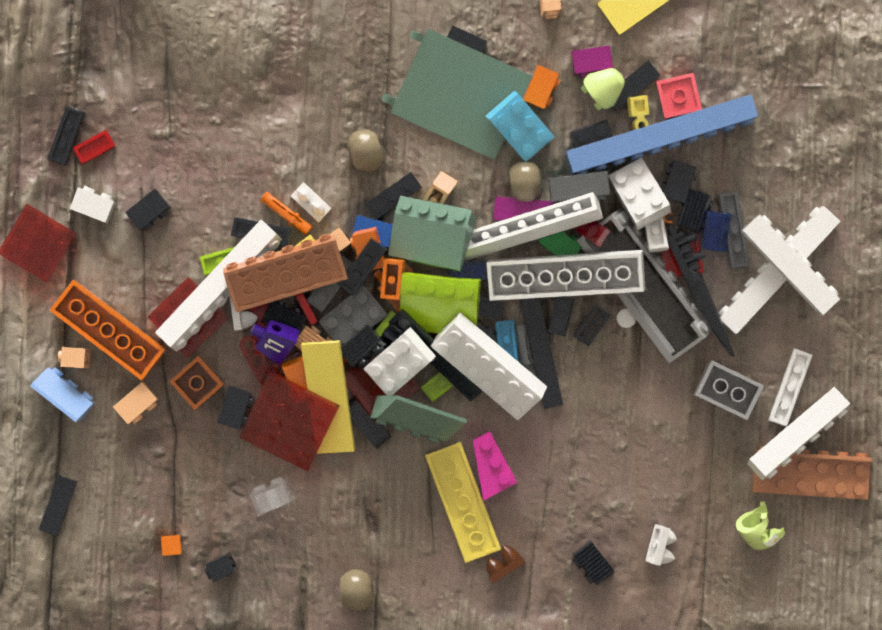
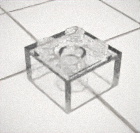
(272, 496)

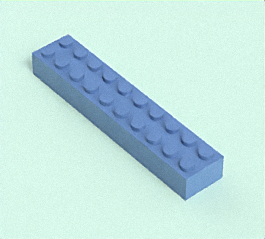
(661, 135)

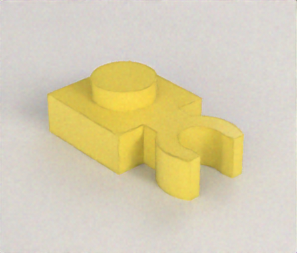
(638, 108)

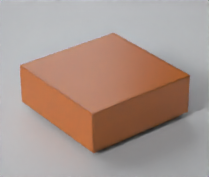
(171, 545)

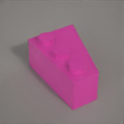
(491, 466)

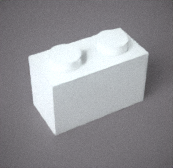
(92, 204)

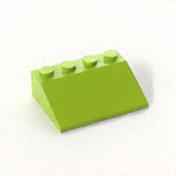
(439, 299)

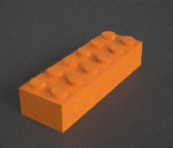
(108, 330)

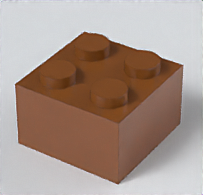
(197, 383)

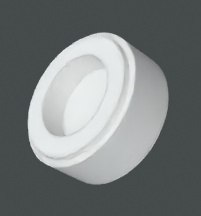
(625, 318)

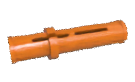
(292, 218)

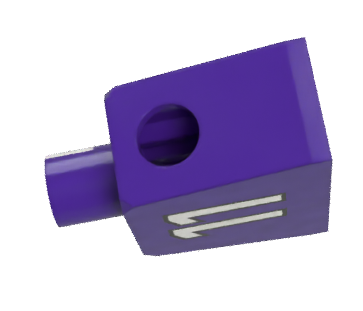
(275, 340)

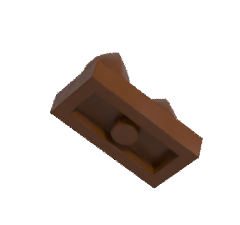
(511, 560)

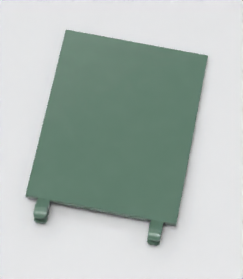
(454, 90)

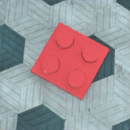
(678, 95)

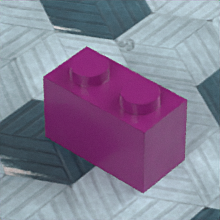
(591, 60)

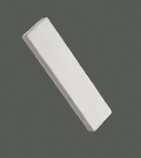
(790, 387)

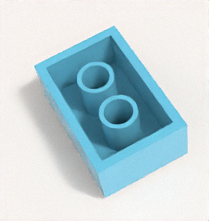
(520, 126)

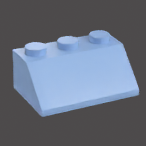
(63, 394)

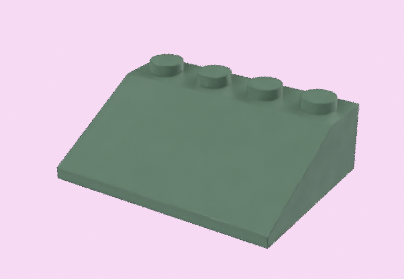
(431, 233)
(416, 418)

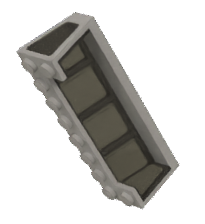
(665, 305)

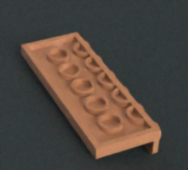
(284, 272)
(819, 476)

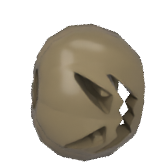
(365, 150)
(525, 181)
(356, 590)

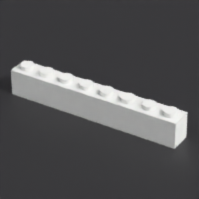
(534, 225)
(769, 280)
(213, 290)

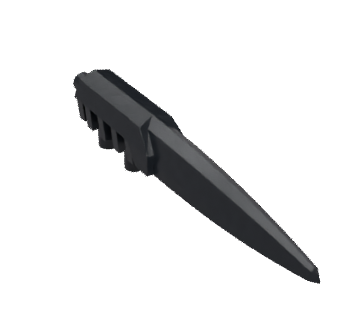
(688, 267)

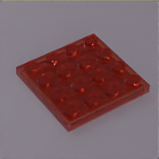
(289, 421)

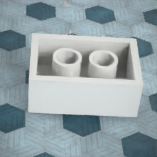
(639, 193)
(399, 362)

